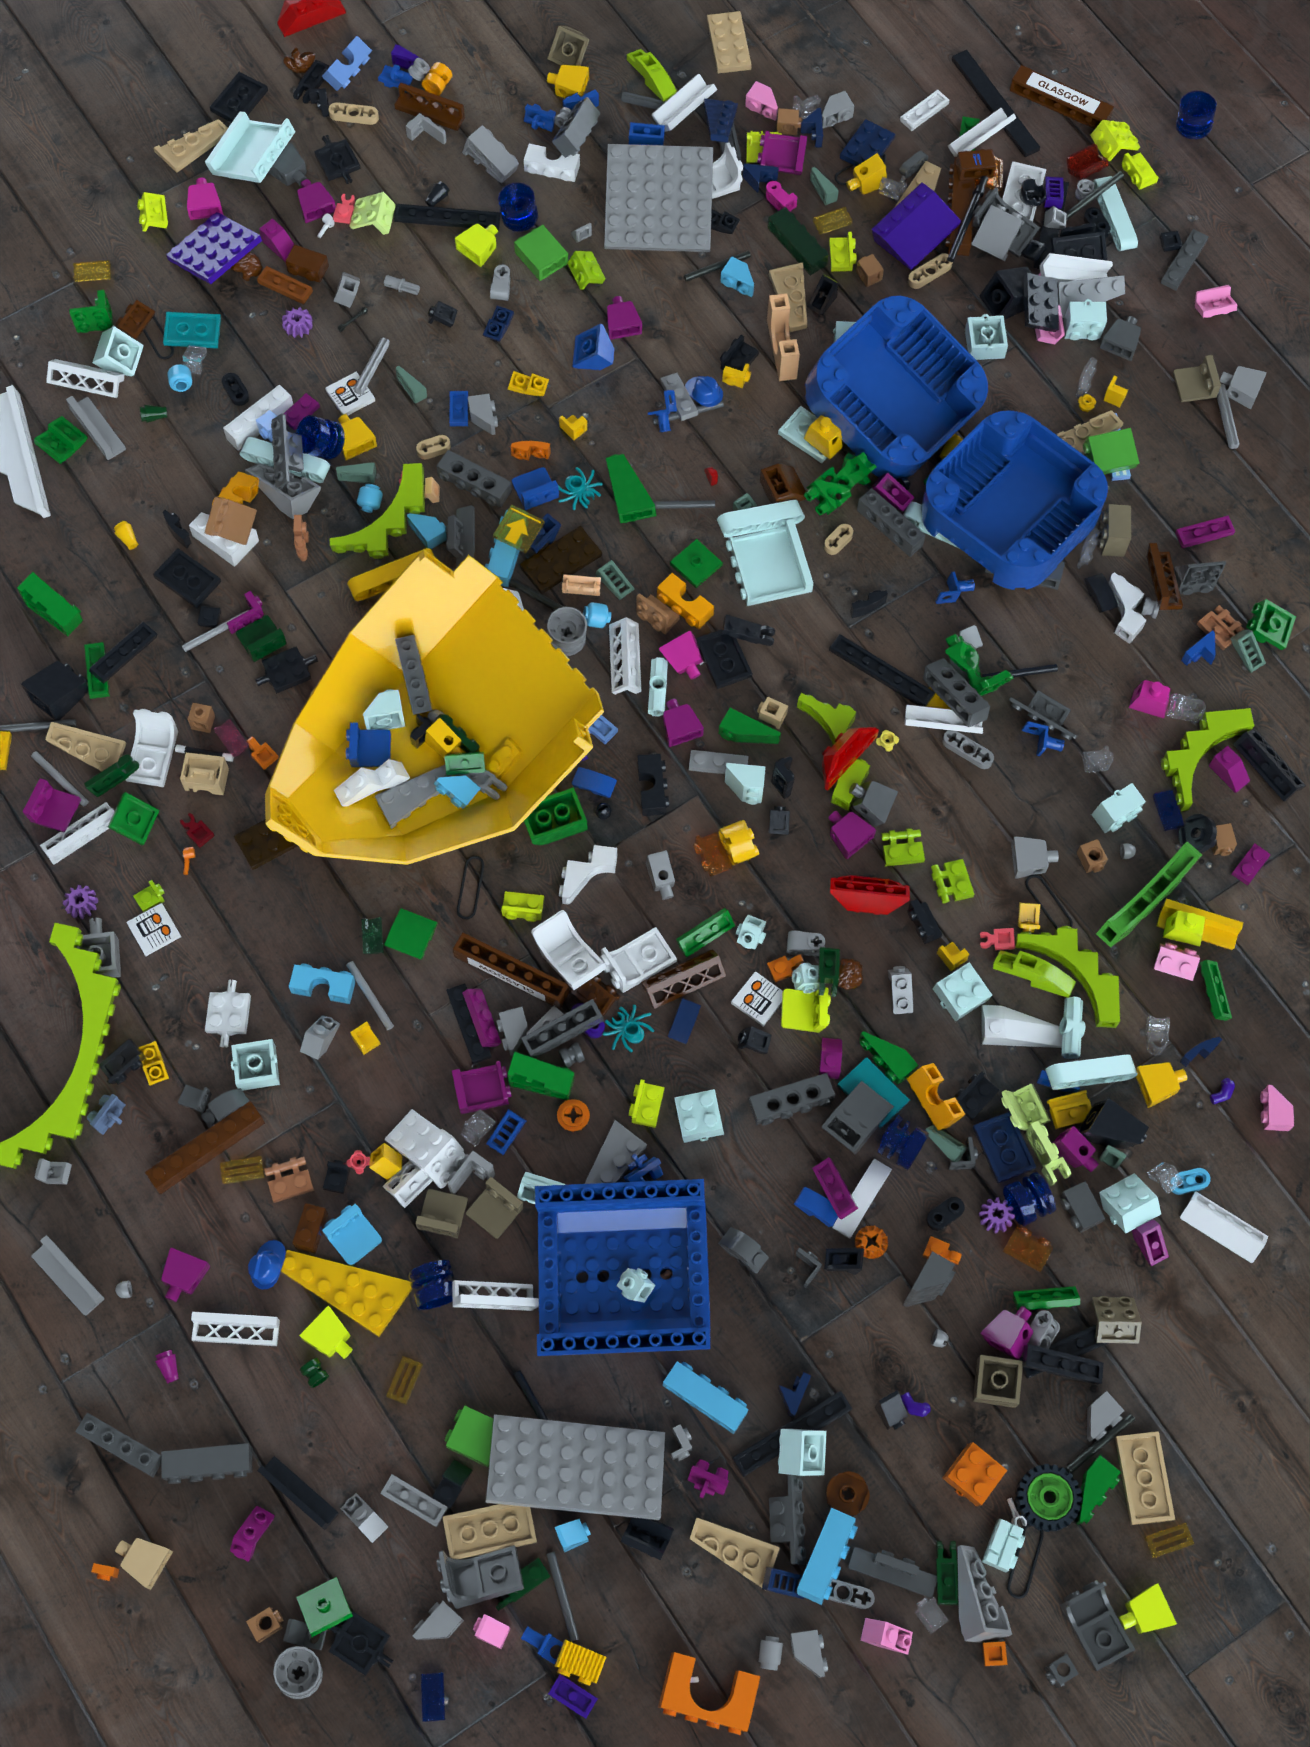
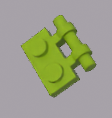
(904, 853)
(958, 880)

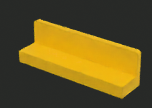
(1217, 928)

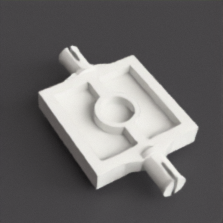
(228, 1013)

